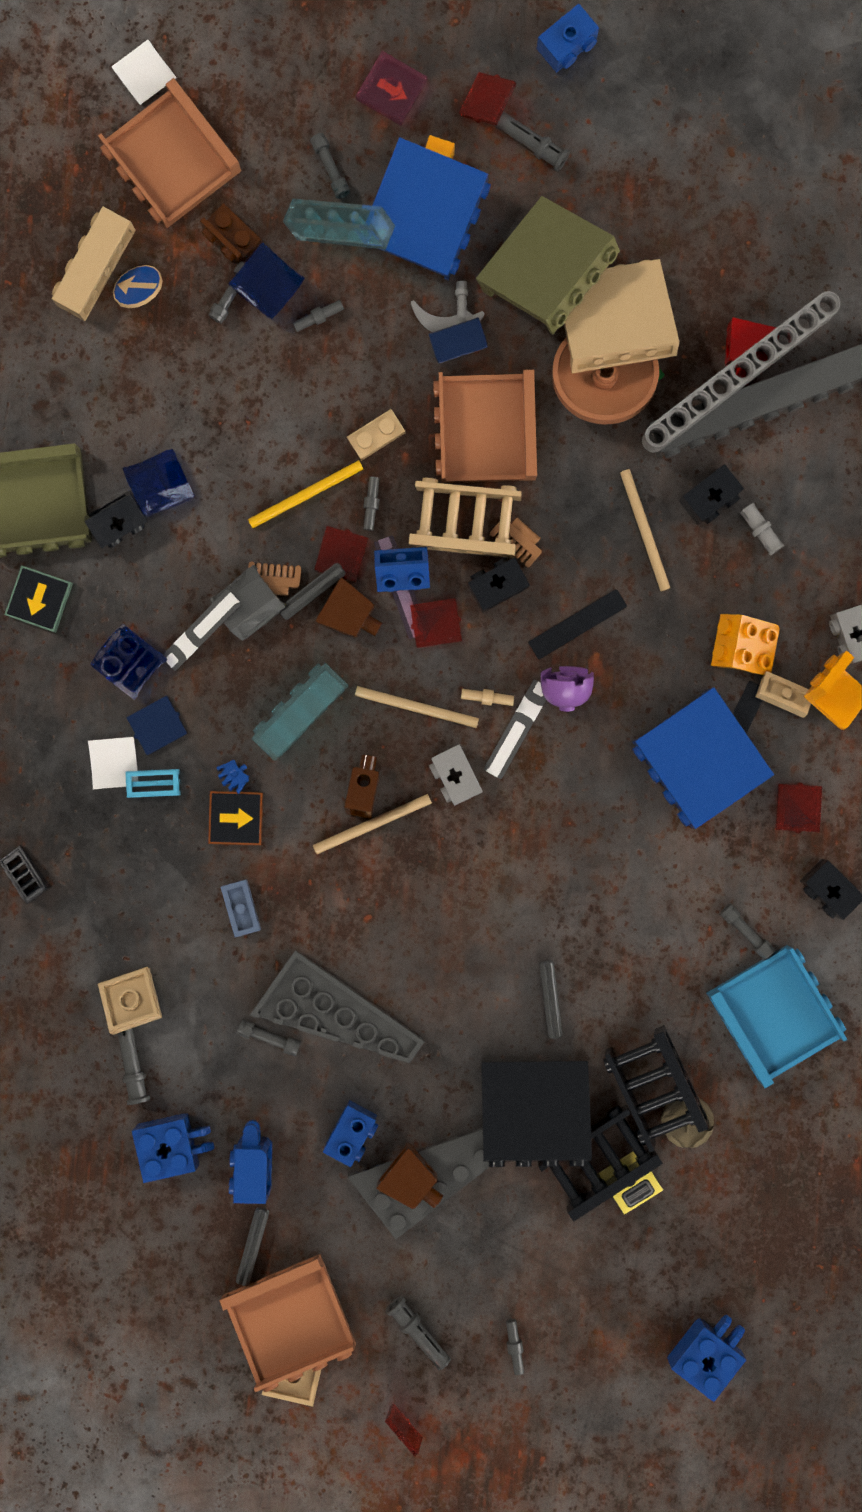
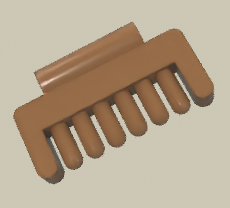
(524, 537)
(278, 584)

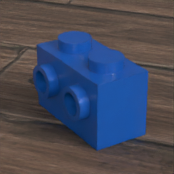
(402, 569)
(350, 1134)

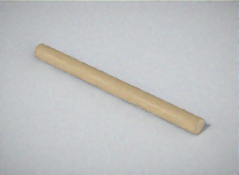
(645, 530)
(416, 707)
(372, 824)

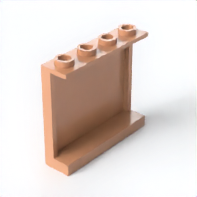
(171, 156)
(486, 428)
(289, 1323)

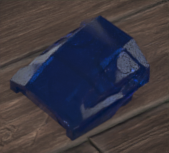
(266, 281)
(158, 483)
(127, 660)

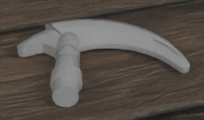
(436, 323)

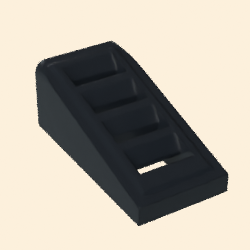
(21, 887)

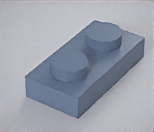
(240, 908)

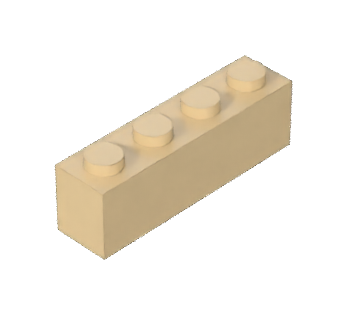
(93, 263)

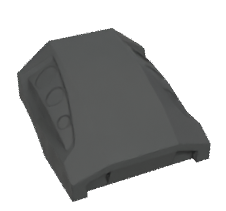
(257, 604)

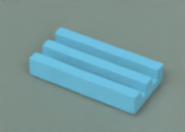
(175, 782)

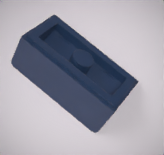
(458, 340)

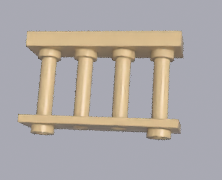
(449, 541)

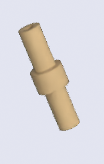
(487, 697)

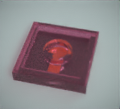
(391, 88)

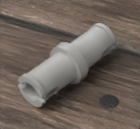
(761, 529)

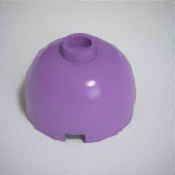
(568, 687)

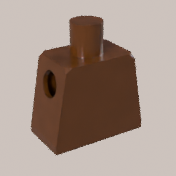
(348, 612)
(361, 799)
(410, 1179)

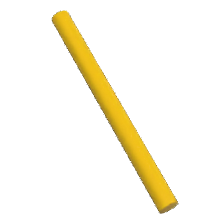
(305, 494)

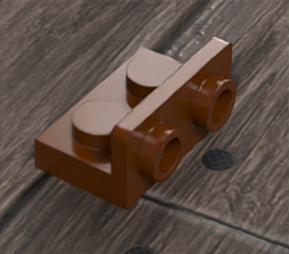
(230, 233)

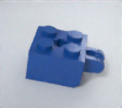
(175, 1132)
(251, 1166)
(704, 1341)

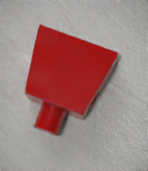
(741, 337)

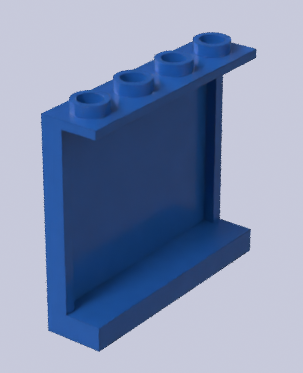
(430, 205)
(702, 759)

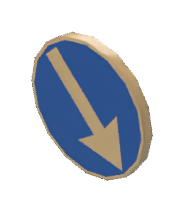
(137, 286)

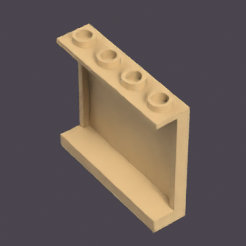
(623, 319)

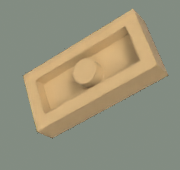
(376, 434)
(783, 694)

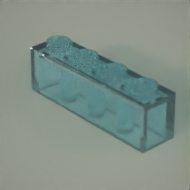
(339, 223)
(300, 711)

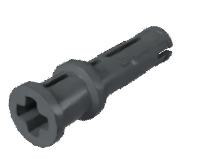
(541, 146)
(133, 1075)
(411, 1325)

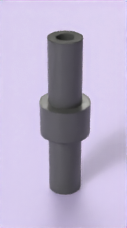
(318, 315)
(371, 503)
(515, 1346)

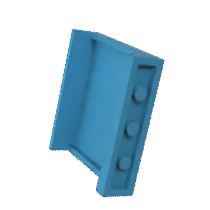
(776, 1014)

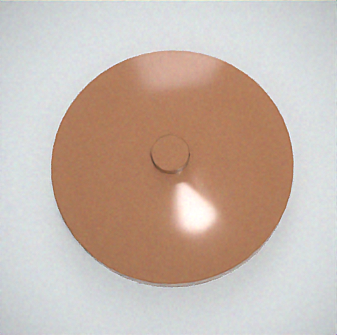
(605, 393)

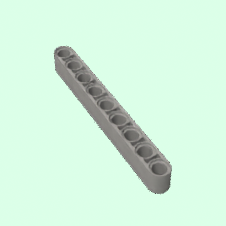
(750, 363)

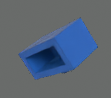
(568, 38)

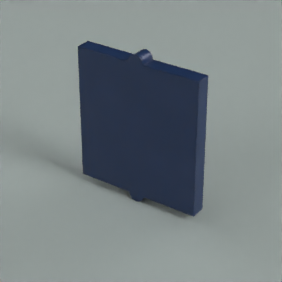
(157, 725)

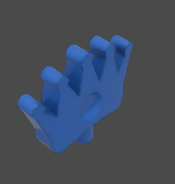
(233, 775)

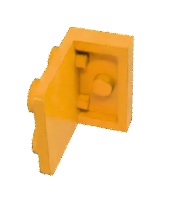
(745, 644)
(836, 691)

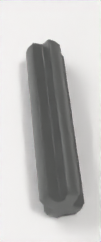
(312, 590)
(551, 999)
(252, 1246)

